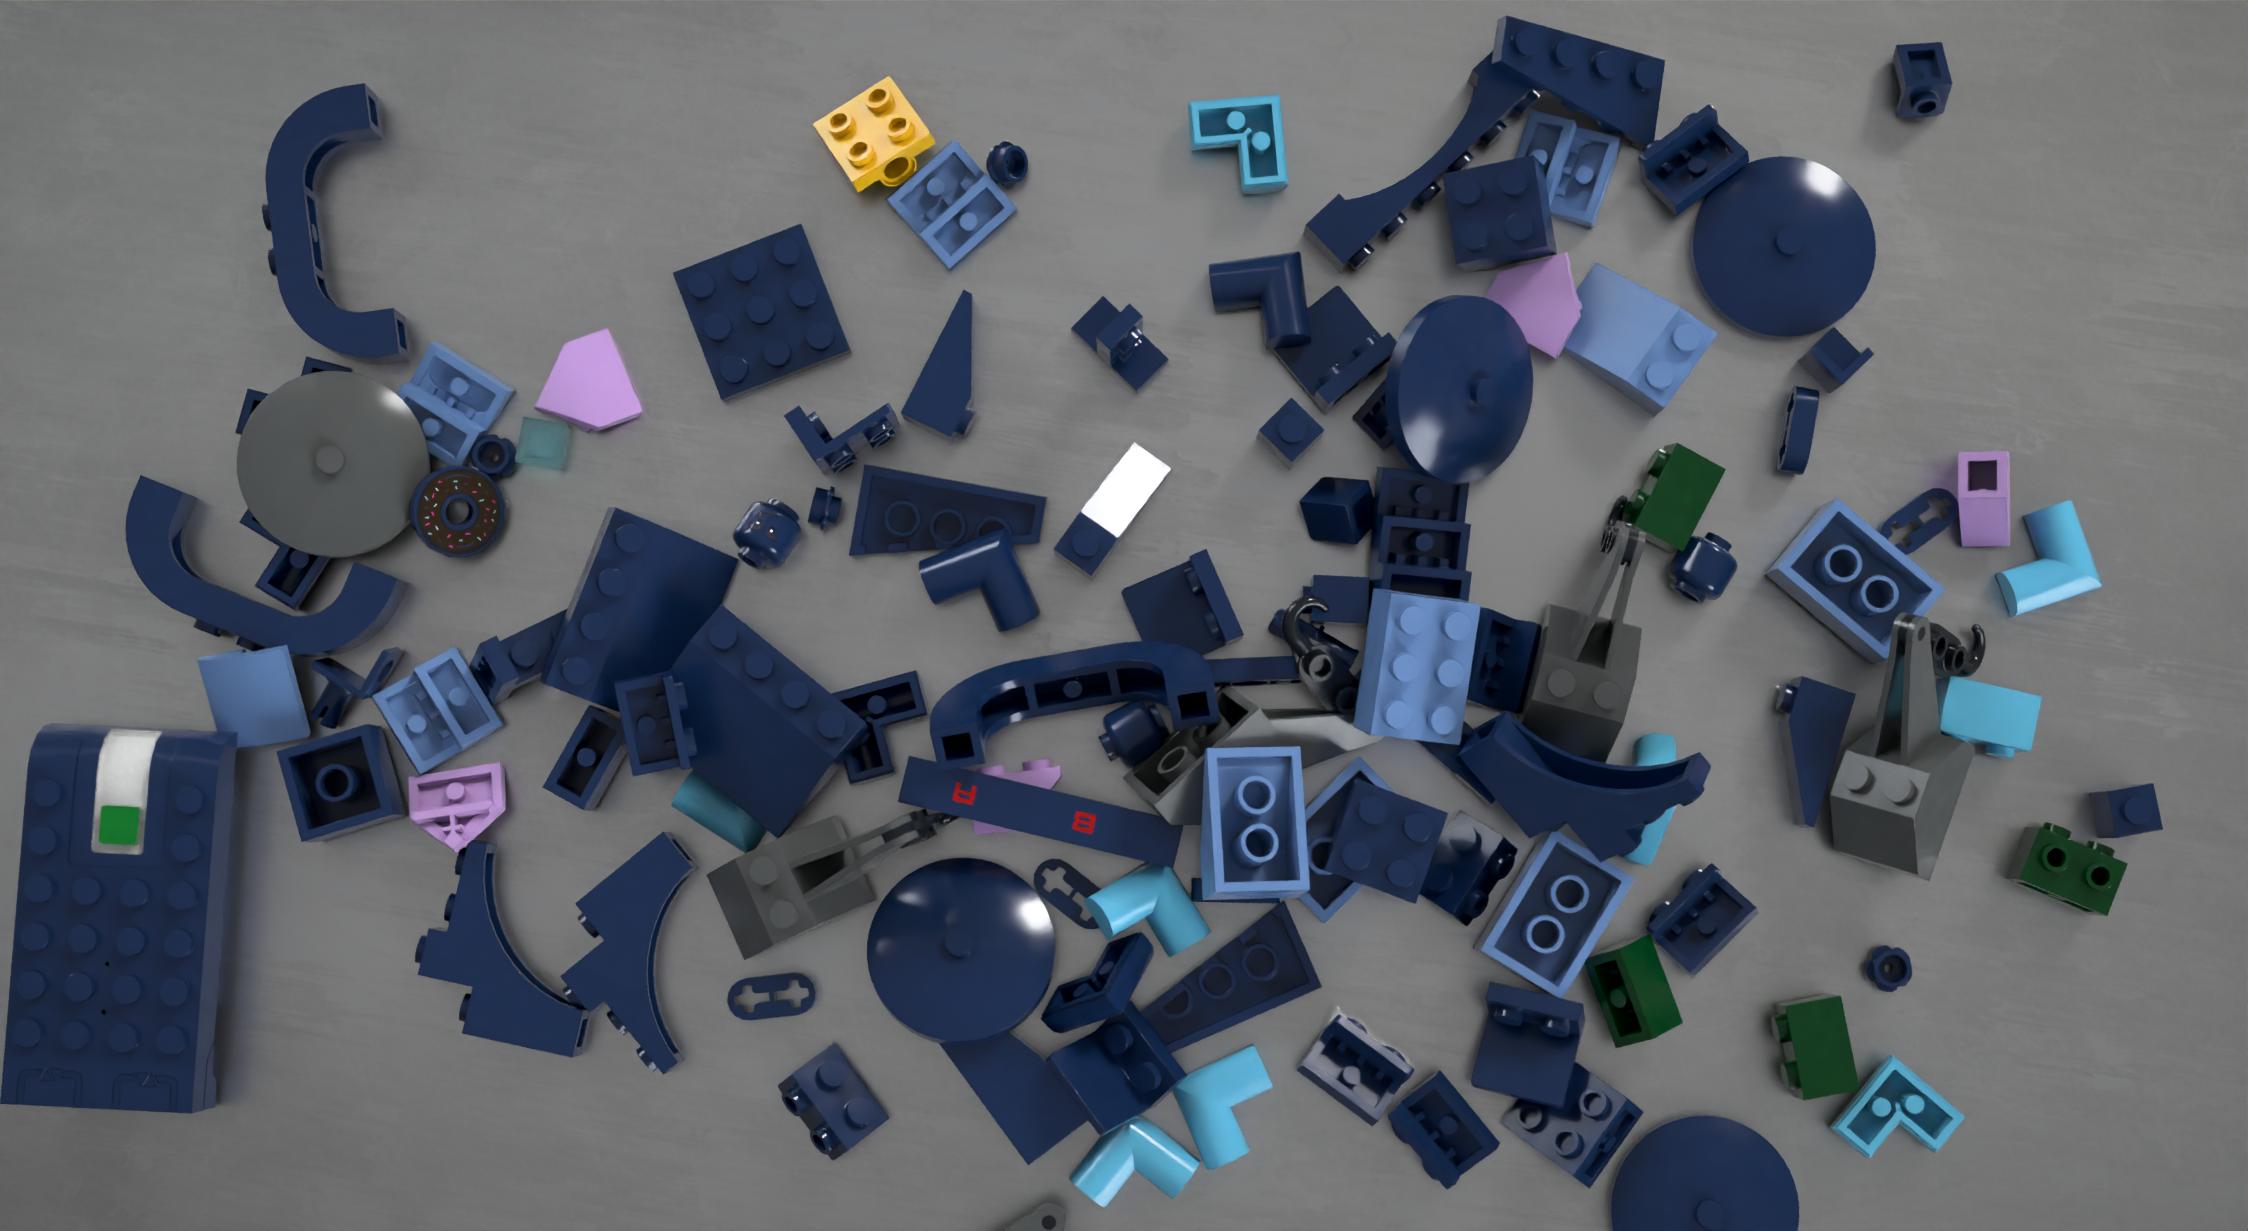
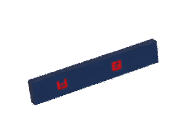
(1040, 812)

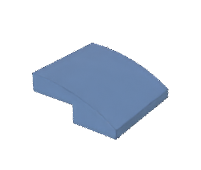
(1574, 162)
(951, 204)
(453, 403)
(255, 696)
(437, 711)

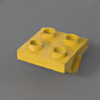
(875, 136)

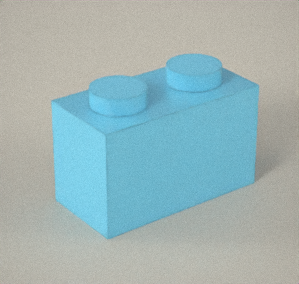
(1987, 715)

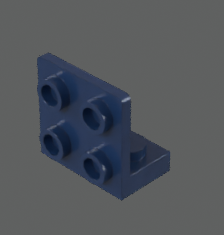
(1341, 353)
(840, 452)
(1184, 607)
(1528, 1045)
(1117, 1070)
(1583, 1131)

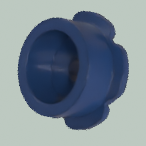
(1007, 164)
(485, 448)
(824, 507)
(1901, 966)

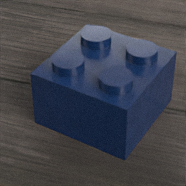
(1499, 214)
(341, 783)
(1384, 841)

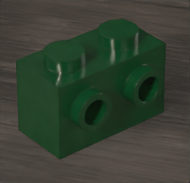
(1673, 496)
(2066, 869)
(1633, 991)
(1815, 1047)

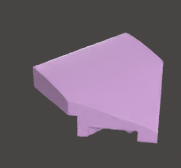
(1540, 301)
(590, 385)
(457, 802)

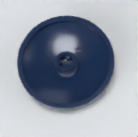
(1782, 248)
(1459, 388)
(961, 951)
(1702, 1177)

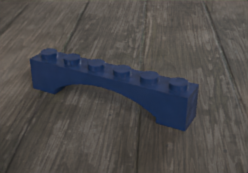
(1349, 227)

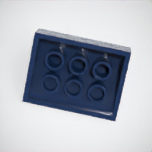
(634, 606)
(760, 722)

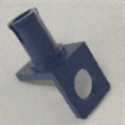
(345, 684)

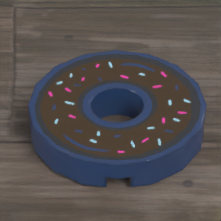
(484, 511)

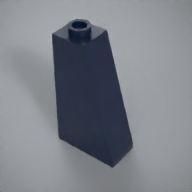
(1018, 1092)

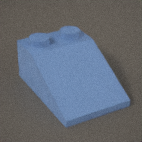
(1635, 338)
(1253, 824)

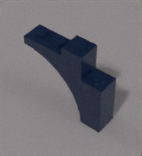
(1552, 787)
(475, 952)
(620, 971)

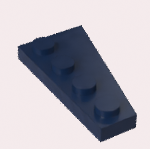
(1587, 75)
(928, 512)
(1238, 982)

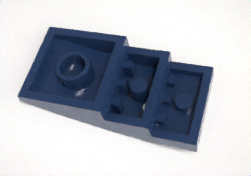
(1419, 535)

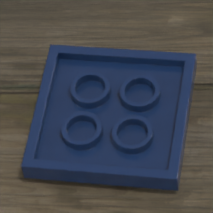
(762, 312)

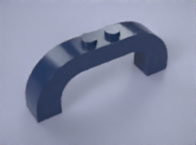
(297, 259)
(156, 549)
(1069, 682)

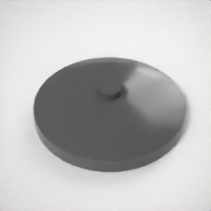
(332, 463)

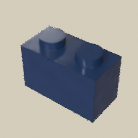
(589, 759)

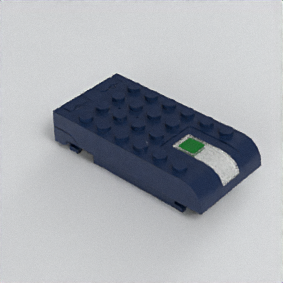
(119, 919)

